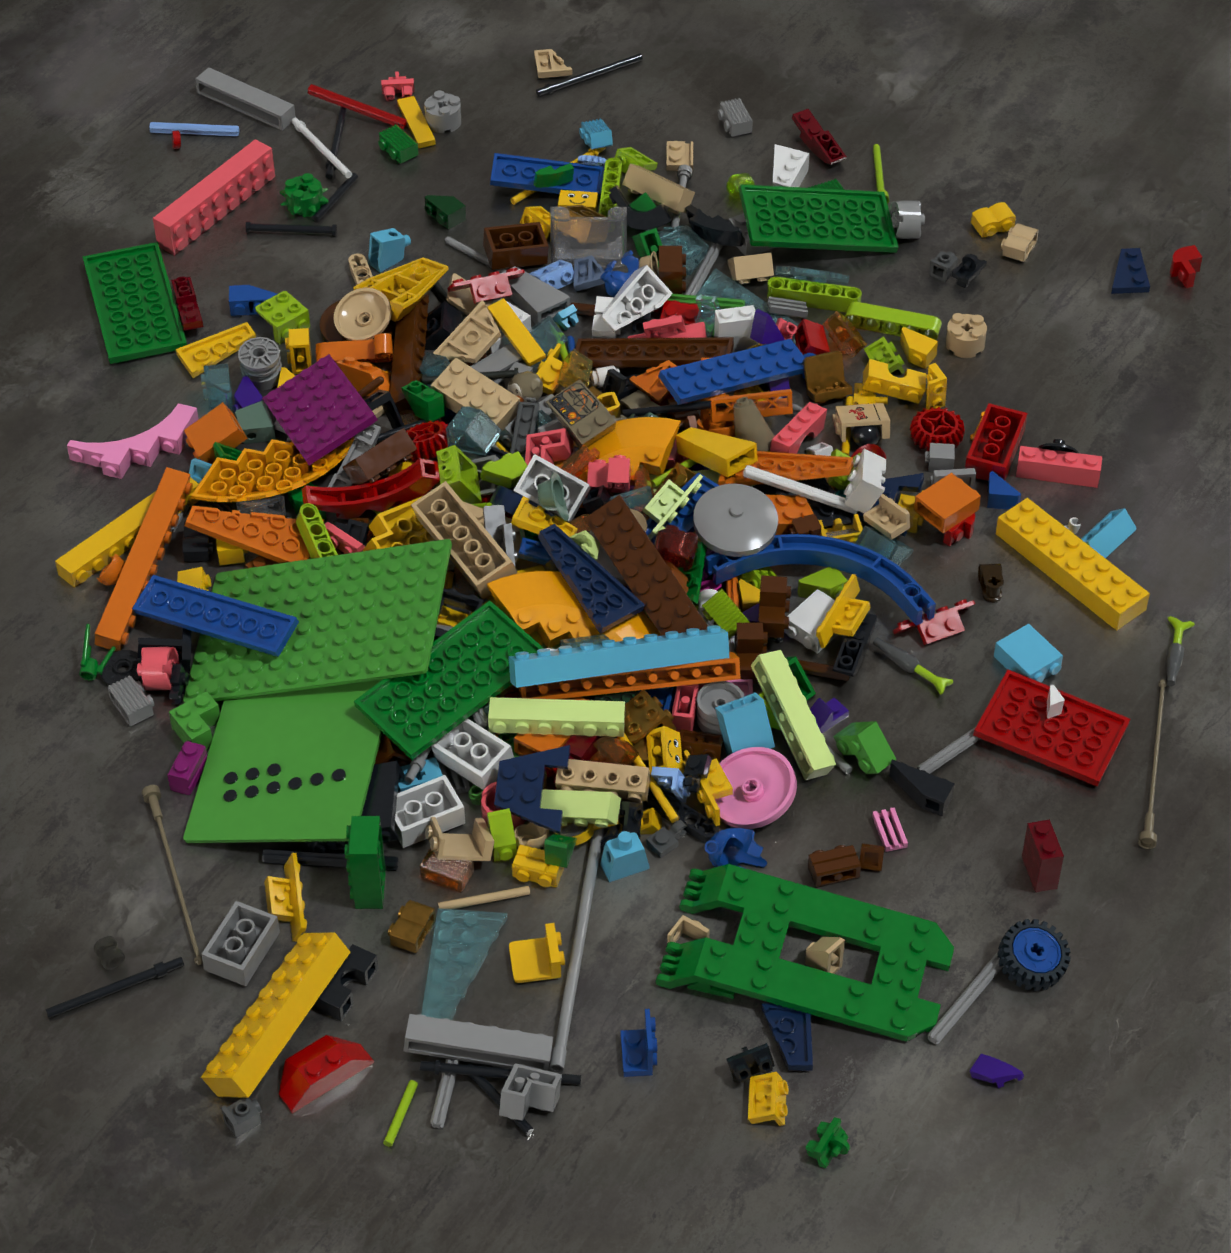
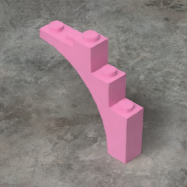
(142, 449)

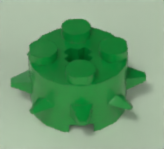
(303, 195)

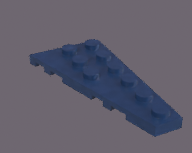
(598, 592)

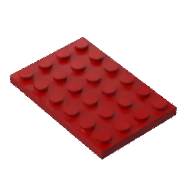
(1074, 742)

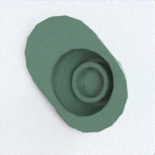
(552, 496)

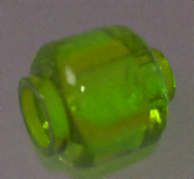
(735, 181)

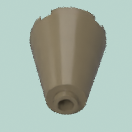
(751, 425)

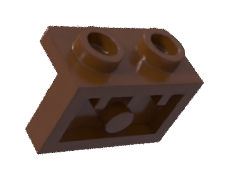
(701, 743)

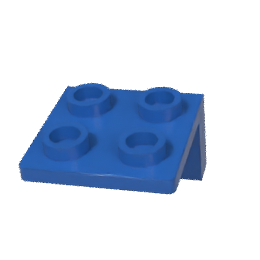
(639, 1049)

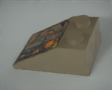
(581, 414)

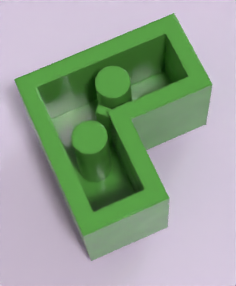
(194, 719)
(868, 745)

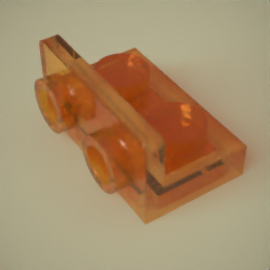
(579, 461)

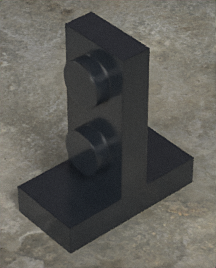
(619, 384)
(182, 646)

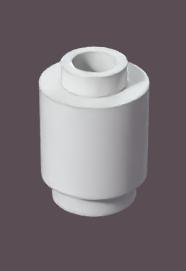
(599, 375)

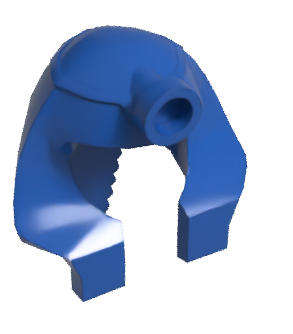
(615, 279)
(734, 847)

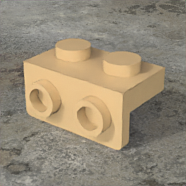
(888, 517)

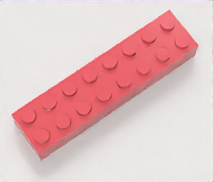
(214, 197)

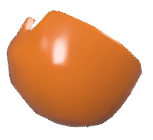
(112, 571)

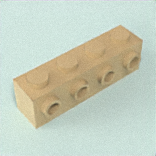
(658, 188)
(622, 780)

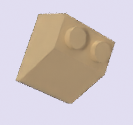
(751, 267)

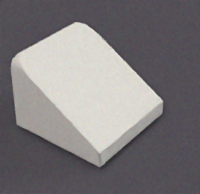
(820, 449)
(1054, 702)

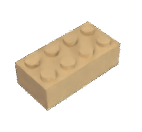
(469, 388)

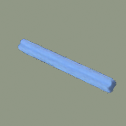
(194, 129)

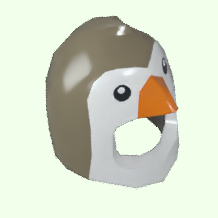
(526, 386)

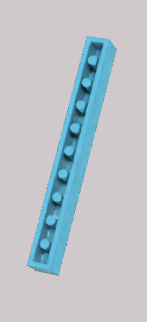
(618, 657)

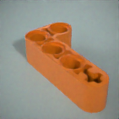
(372, 350)

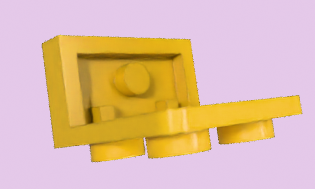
(537, 957)

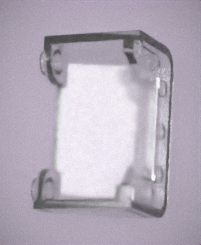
(586, 236)

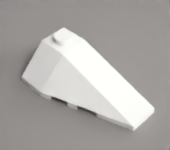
(636, 298)

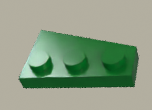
(695, 574)

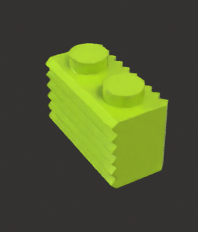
(724, 612)

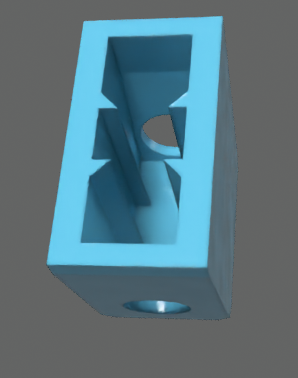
(386, 248)
(623, 856)

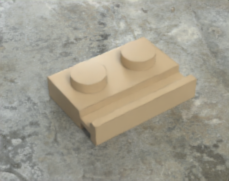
(679, 154)

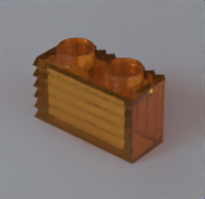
(448, 873)

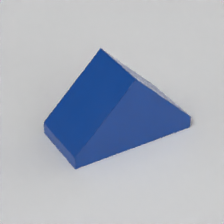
(1000, 493)

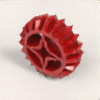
(936, 427)
(428, 439)

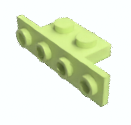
(666, 501)

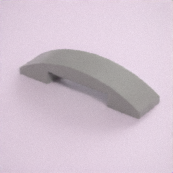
(363, 442)

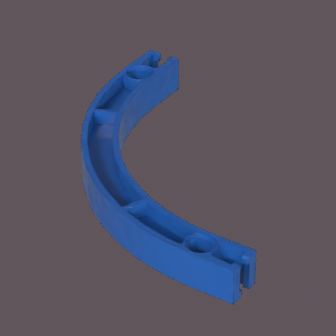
(834, 554)

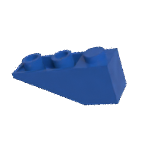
(245, 298)

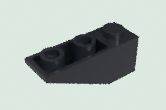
(924, 788)

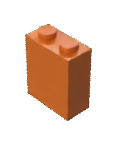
(215, 426)
(947, 502)

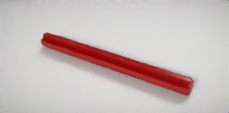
(356, 106)

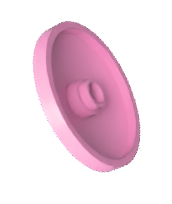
(761, 787)

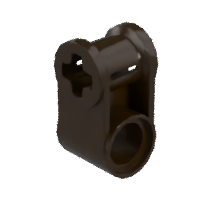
(991, 581)

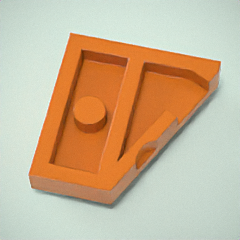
(651, 383)

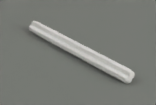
(796, 488)

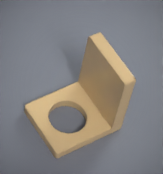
(689, 927)

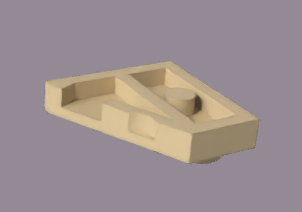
(550, 64)

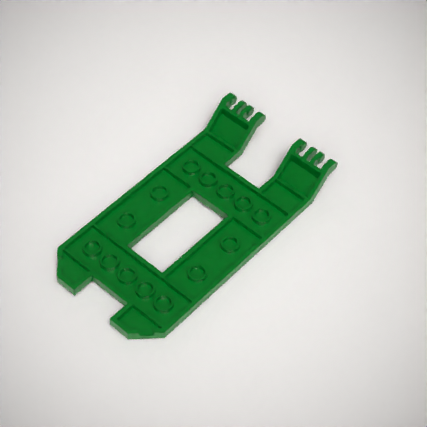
(754, 963)

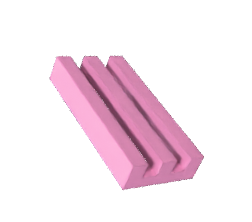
(885, 815)

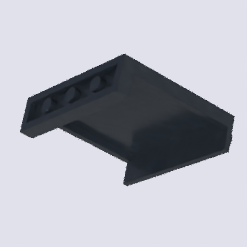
(379, 801)

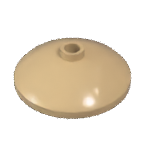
(357, 308)

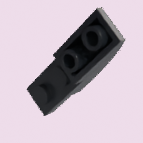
(713, 229)
(854, 648)

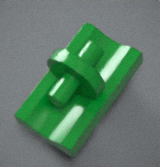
(832, 1142)

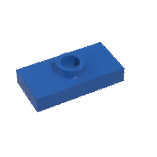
(533, 551)

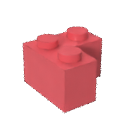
(549, 445)
(612, 475)

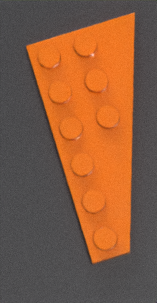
(794, 467)
(259, 533)

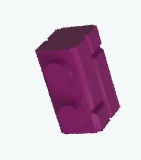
(187, 768)

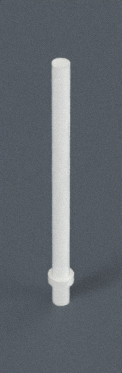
(301, 127)

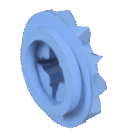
(591, 160)

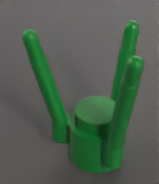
(89, 666)

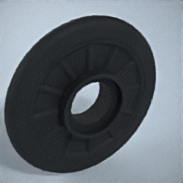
(118, 659)

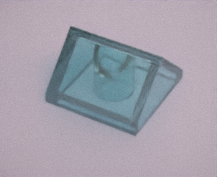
(547, 334)

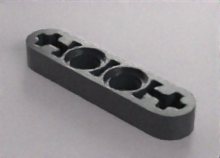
(684, 813)

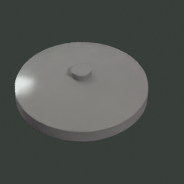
(735, 520)

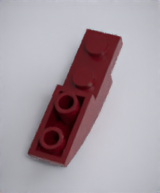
(817, 139)
(187, 303)

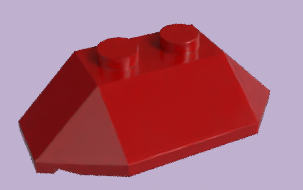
(320, 1069)

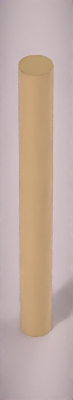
(485, 898)

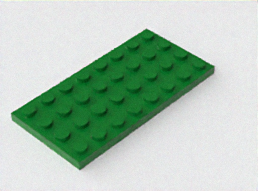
(818, 218)
(134, 302)
(461, 677)

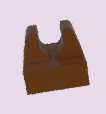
(871, 856)

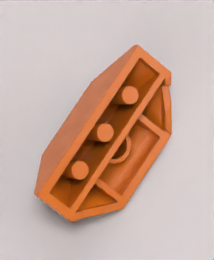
(362, 374)

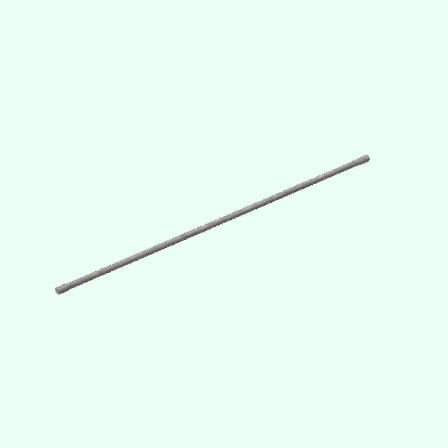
(559, 1051)

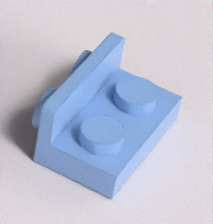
(556, 274)
(671, 781)

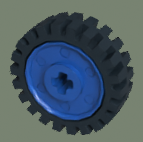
(1033, 954)

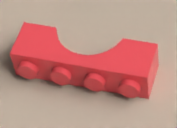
(808, 422)

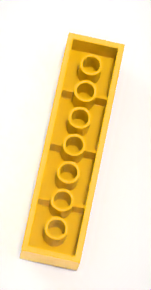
(1072, 564)
(275, 1015)

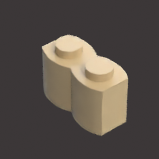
(1019, 242)

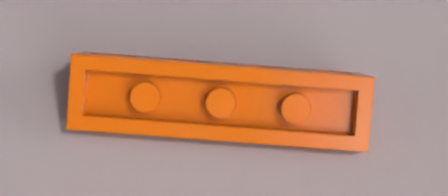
(767, 408)

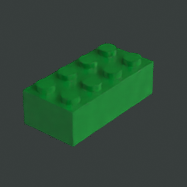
(365, 862)

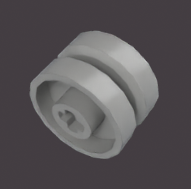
(712, 696)

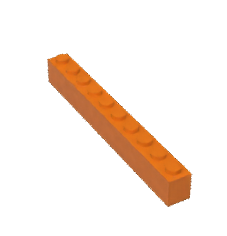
(143, 558)
(662, 677)

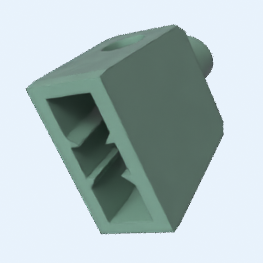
(256, 423)

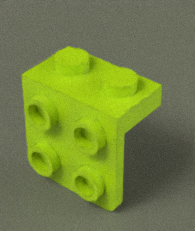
(284, 314)

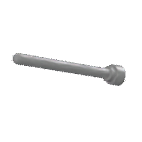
(684, 174)

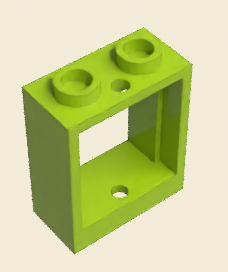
(459, 474)

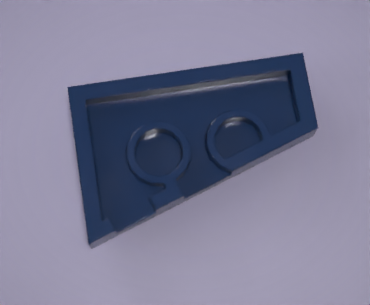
(1130, 273)
(792, 1035)

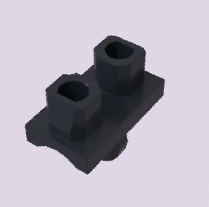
(968, 270)
(750, 1062)

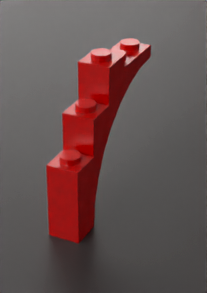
(377, 496)

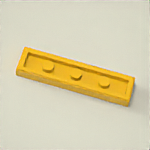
(416, 122)
(516, 332)

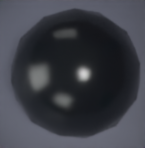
(865, 435)

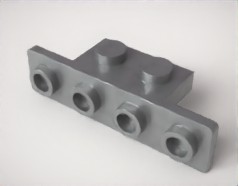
(500, 531)

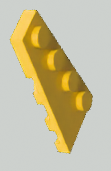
(213, 348)

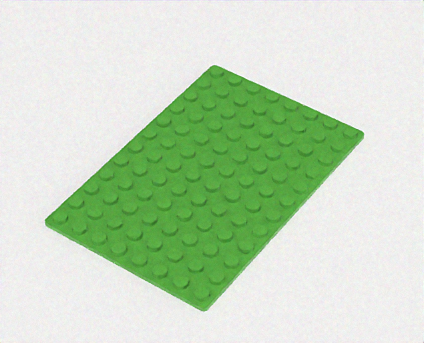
(356, 616)
(304, 735)

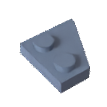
(587, 273)

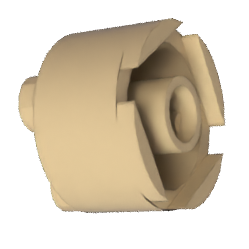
(966, 335)

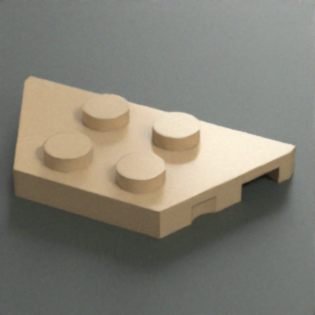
(471, 337)

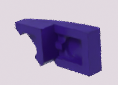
(994, 1070)

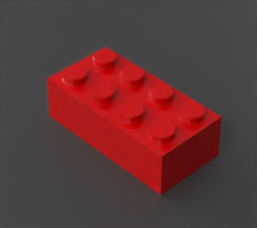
(996, 441)

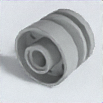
(260, 362)

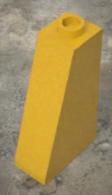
(716, 451)

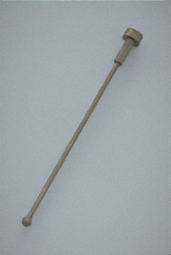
(151, 795)
(1147, 838)

